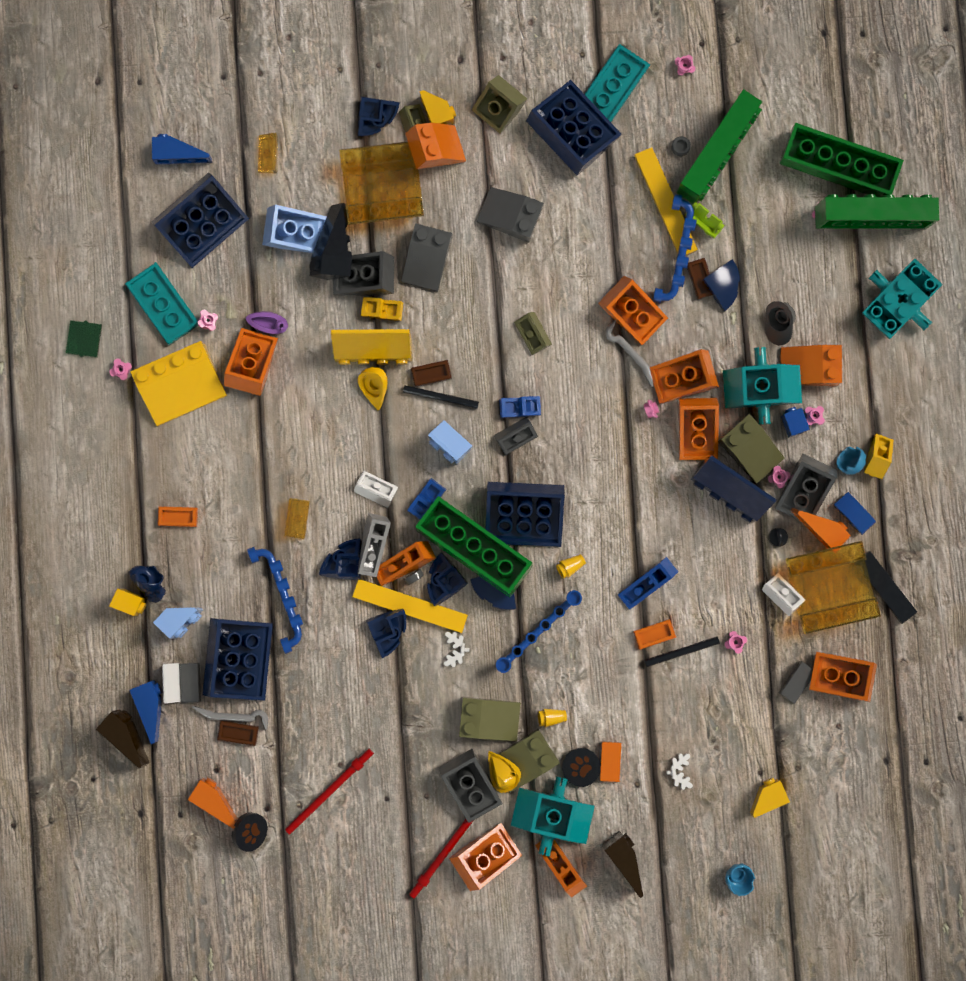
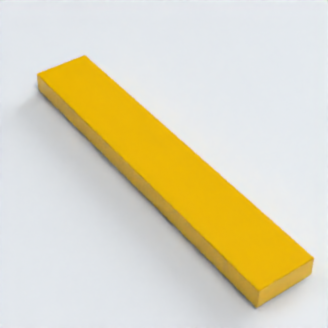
(662, 196)
(412, 606)

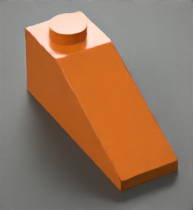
(825, 530)
(405, 562)
(211, 799)
(563, 870)

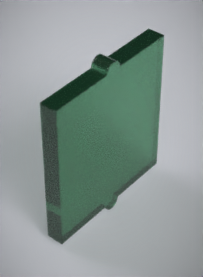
(83, 338)

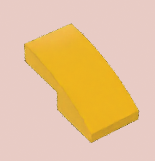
(382, 309)

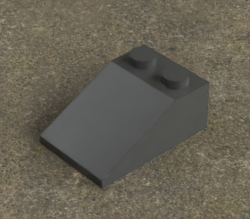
(510, 213)
(426, 257)
(370, 276)
(807, 486)
(470, 785)

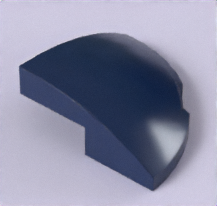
(375, 115)
(724, 284)
(343, 562)
(444, 581)
(488, 592)
(387, 630)

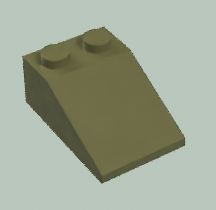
(751, 448)
(489, 719)
(531, 756)

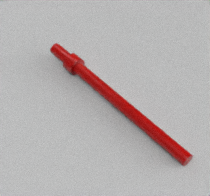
(357, 765)
(423, 879)

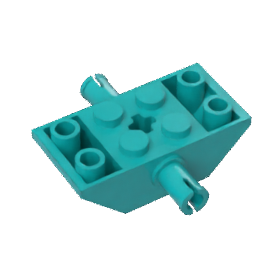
(913, 286)
(742, 382)
(532, 814)

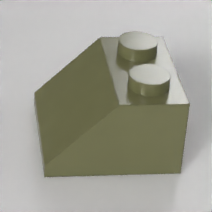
(499, 103)

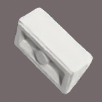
(375, 489)
(783, 594)
(171, 683)

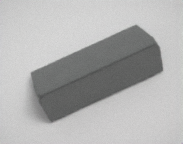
(516, 435)
(190, 682)
(796, 682)

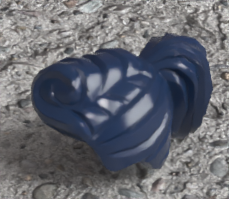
(148, 581)

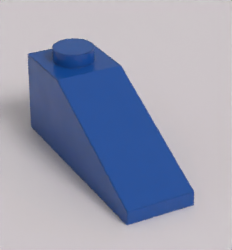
(173, 151)
(648, 583)
(148, 703)

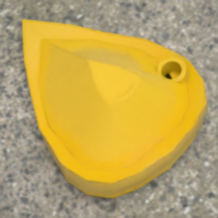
(373, 385)
(502, 773)

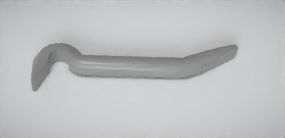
(632, 353)
(233, 717)

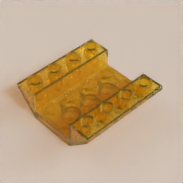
(381, 183)
(833, 587)

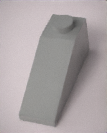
(373, 544)

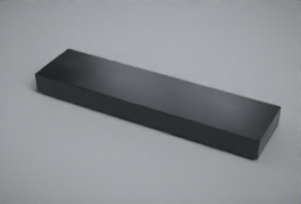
(888, 590)

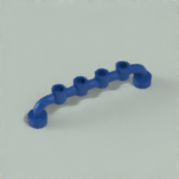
(685, 243)
(572, 599)
(289, 602)

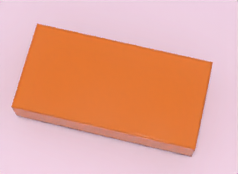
(177, 516)
(654, 634)
(610, 761)

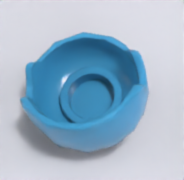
(851, 460)
(740, 879)

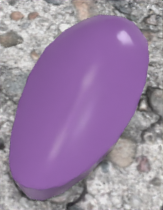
(267, 322)

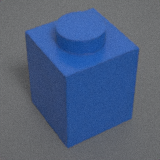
(794, 421)

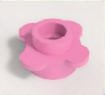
(688, 60)
(207, 325)
(125, 369)
(651, 409)
(819, 415)
(779, 482)
(736, 647)

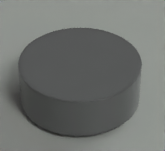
(680, 146)
(413, 577)

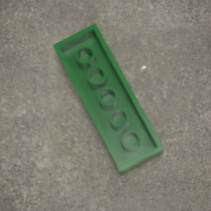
(721, 144)
(841, 161)
(877, 212)
(474, 546)

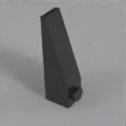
(331, 254)

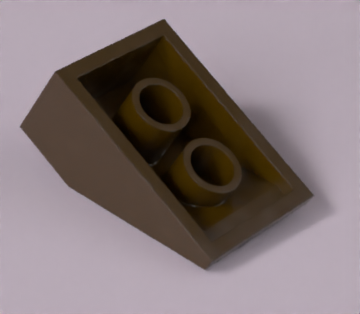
(123, 735)
(623, 856)

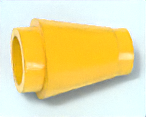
(569, 566)
(551, 717)

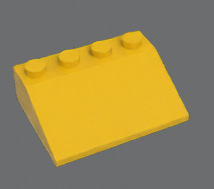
(372, 346)
(179, 383)

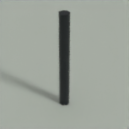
(440, 396)
(682, 651)

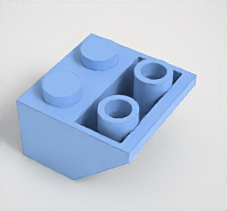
(450, 442)
(174, 621)

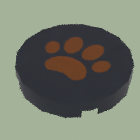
(581, 767)
(249, 831)

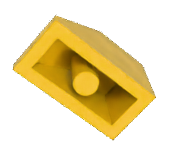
(437, 109)
(879, 456)
(128, 602)
(769, 797)

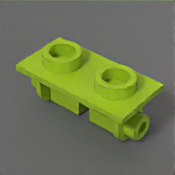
(712, 226)

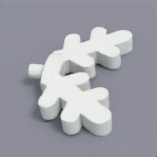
(458, 655)
(677, 765)

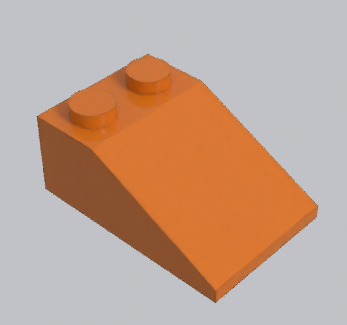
(434, 145)
(633, 309)
(250, 362)
(818, 363)
(684, 376)
(698, 428)
(843, 676)
(485, 857)

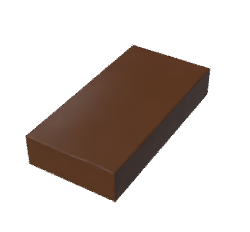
(698, 271)
(431, 373)
(238, 733)

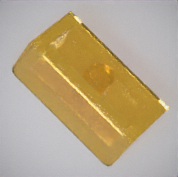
(268, 153)
(296, 518)

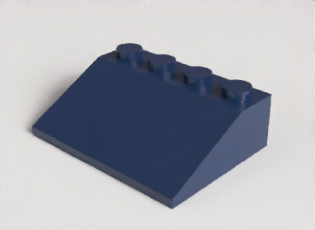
(573, 127)
(200, 220)
(732, 489)
(525, 513)
(237, 659)

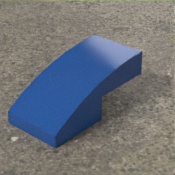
(520, 407)
(426, 498)
(855, 513)

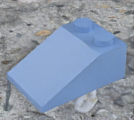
(292, 229)

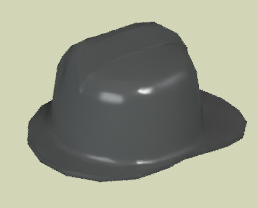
(779, 322)

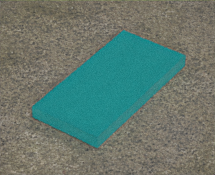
(616, 81)
(162, 303)

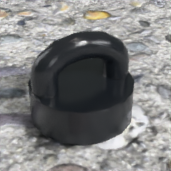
(778, 537)

